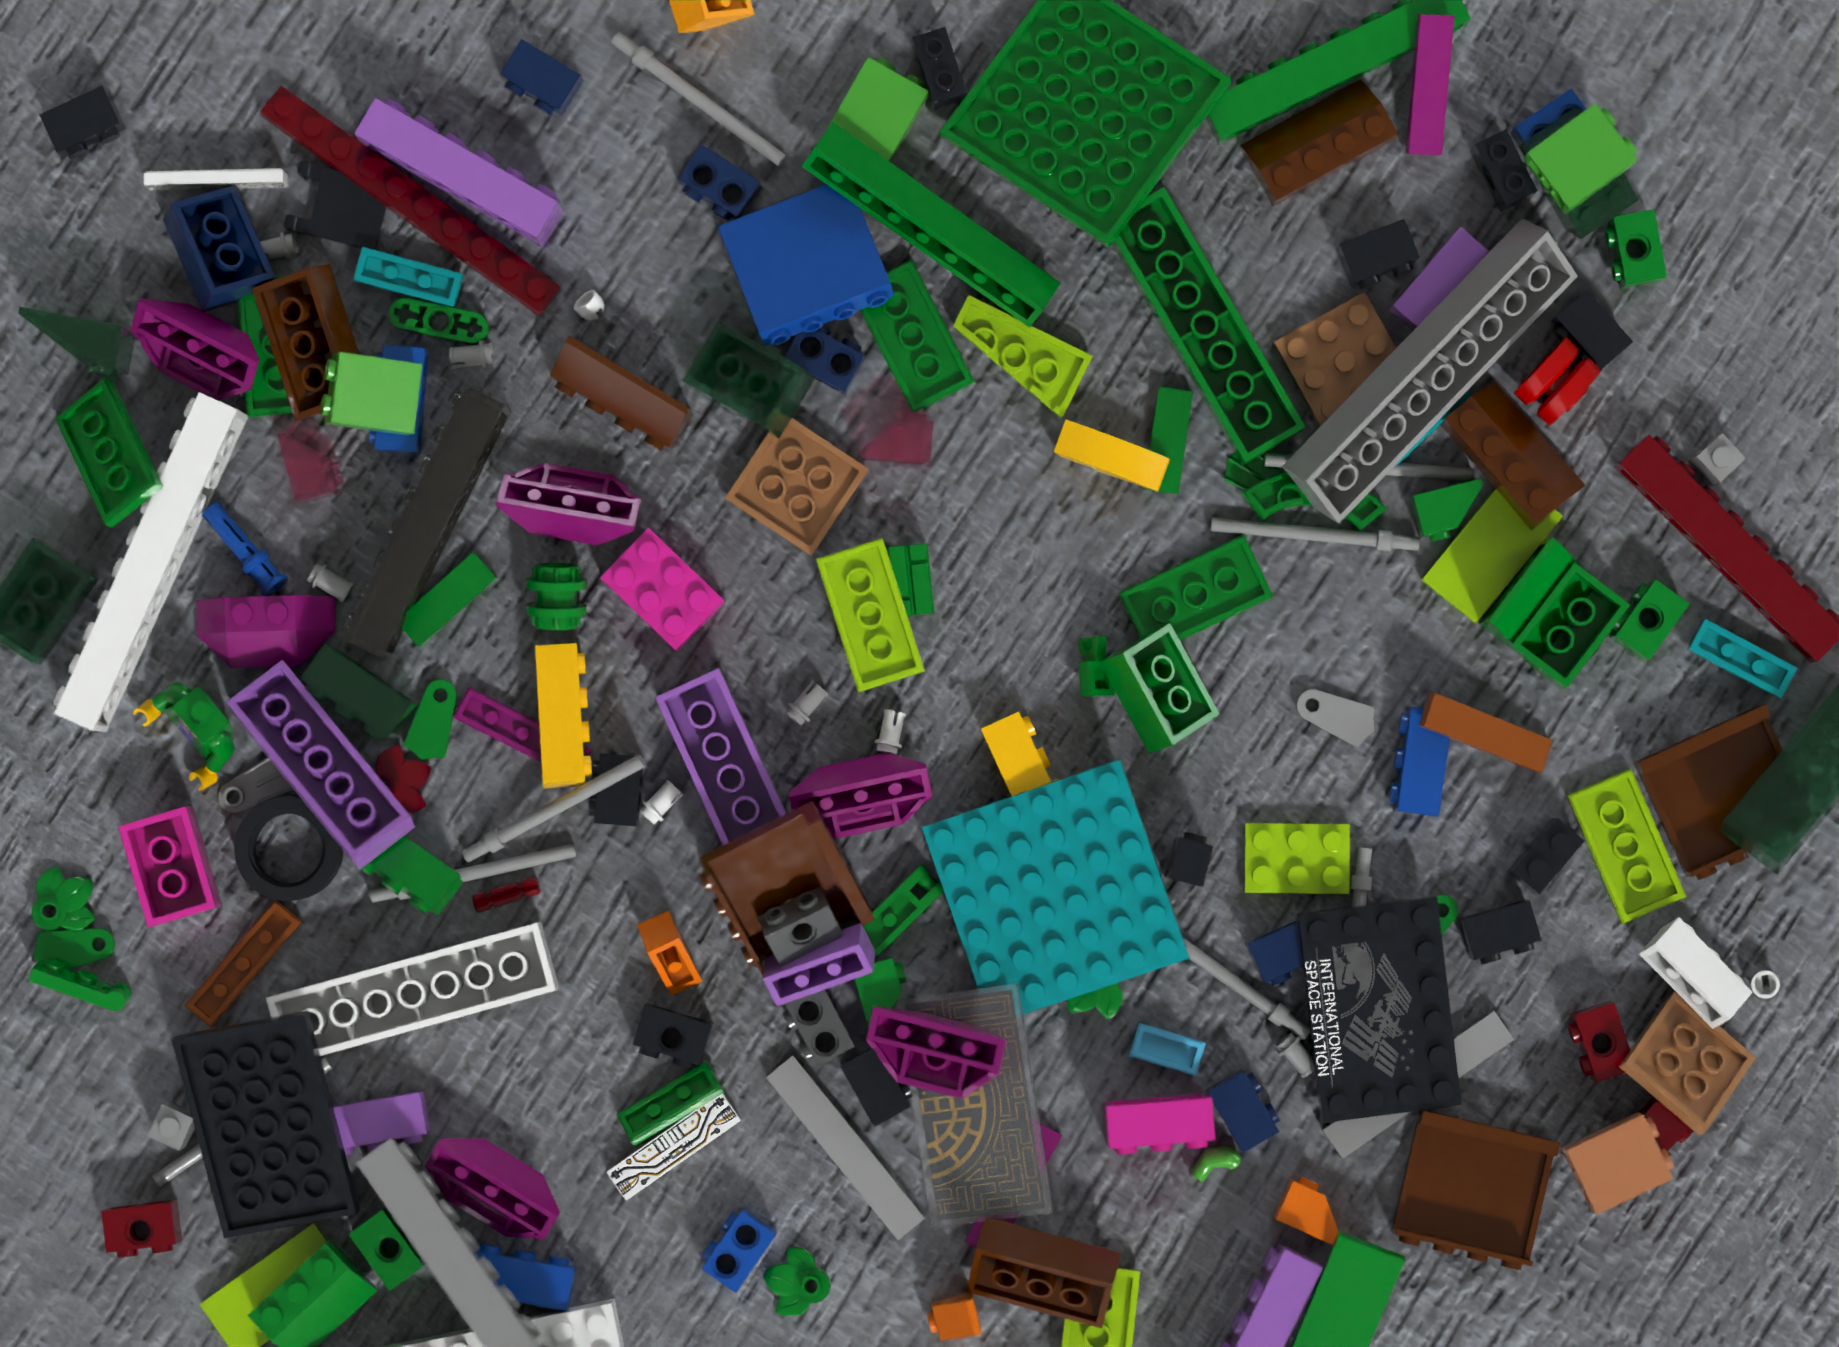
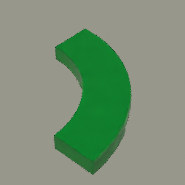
(1281, 492)

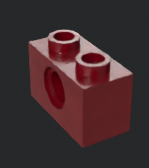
(1588, 1023)
(121, 1221)

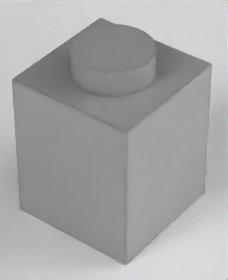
(1717, 459)
(172, 1126)

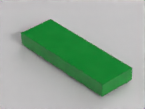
(1170, 433)
(447, 599)
(670, 1103)

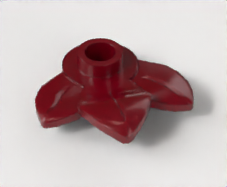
(403, 777)

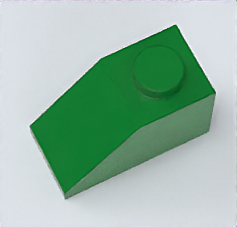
(1443, 509)
(881, 986)

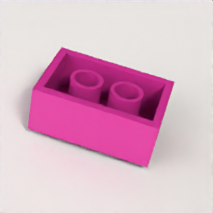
(663, 589)
(170, 866)
(1159, 1123)

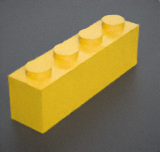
(560, 715)
(1016, 754)

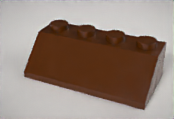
(1319, 141)
(304, 330)
(620, 394)
(1512, 454)
(1043, 1272)

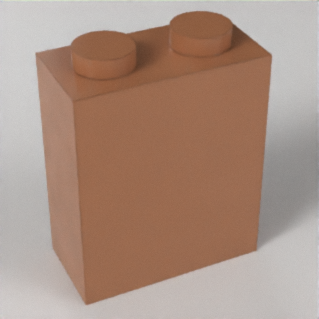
(1618, 1162)

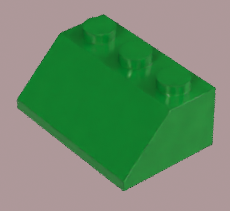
(1527, 591)
(1569, 626)
(1159, 688)
(313, 1299)

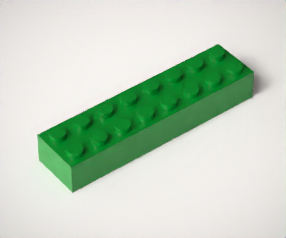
(1205, 329)

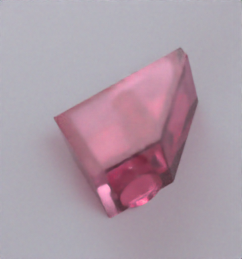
(902, 442)
(309, 471)

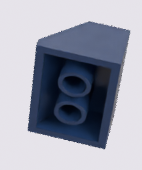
(217, 247)

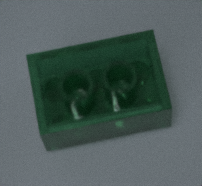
(748, 379)
(41, 600)
(358, 693)

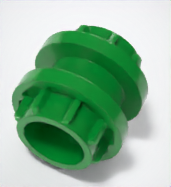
(556, 596)

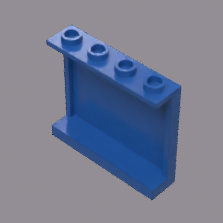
(805, 263)

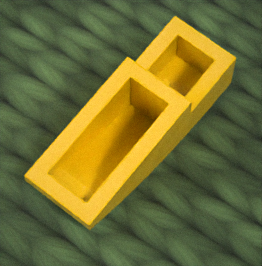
(1111, 455)

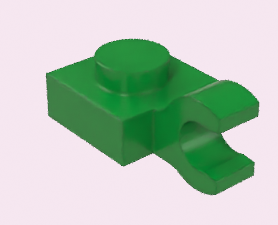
(1092, 676)

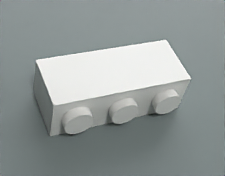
(1696, 972)

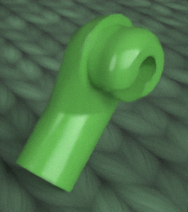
(1215, 1157)

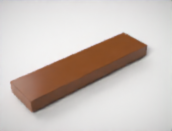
(1485, 732)
(243, 963)

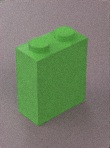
(881, 107)
(1581, 158)
(371, 393)

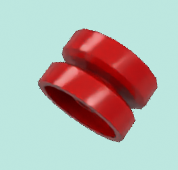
(1558, 382)

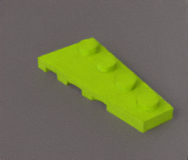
(1030, 356)

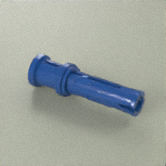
(255, 561)

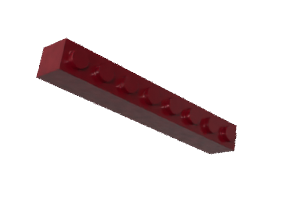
(1730, 548)

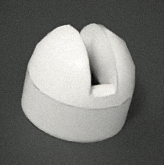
(589, 305)
(1757, 984)

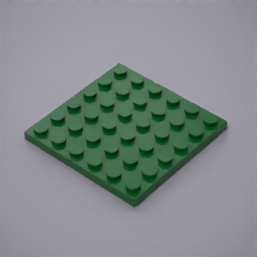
(1085, 111)

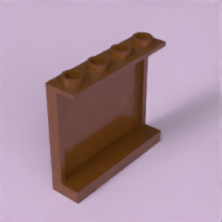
(1701, 783)
(774, 868)
(1473, 1189)

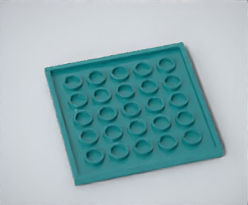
(1057, 888)

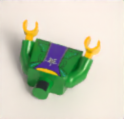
(200, 724)

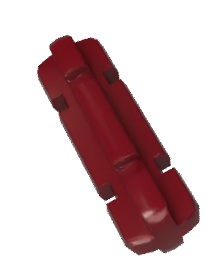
(506, 894)

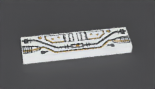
(215, 179)
(673, 1146)

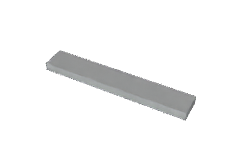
(1471, 1049)
(845, 1147)

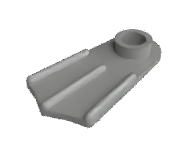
(1338, 716)
(254, 787)

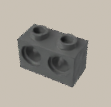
(827, 1021)

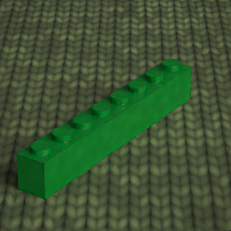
(1324, 66)
(931, 224)

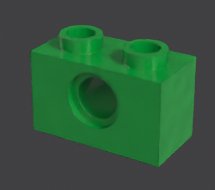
(1642, 229)
(1666, 609)
(389, 1268)

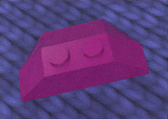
(196, 348)
(569, 503)
(265, 628)
(865, 793)
(935, 1051)
(493, 1187)

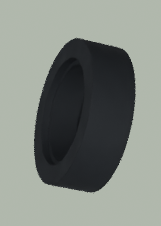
(252, 871)

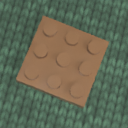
(1335, 354)
(797, 485)
(1687, 1063)

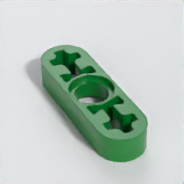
(412, 324)

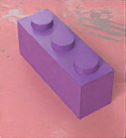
(1439, 278)
(821, 968)
(383, 1118)

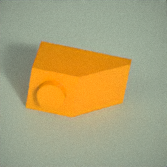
(708, 14)

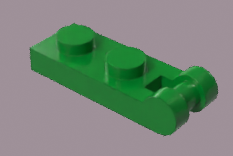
(901, 909)
(80, 985)

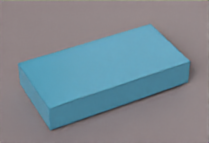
(1167, 1049)

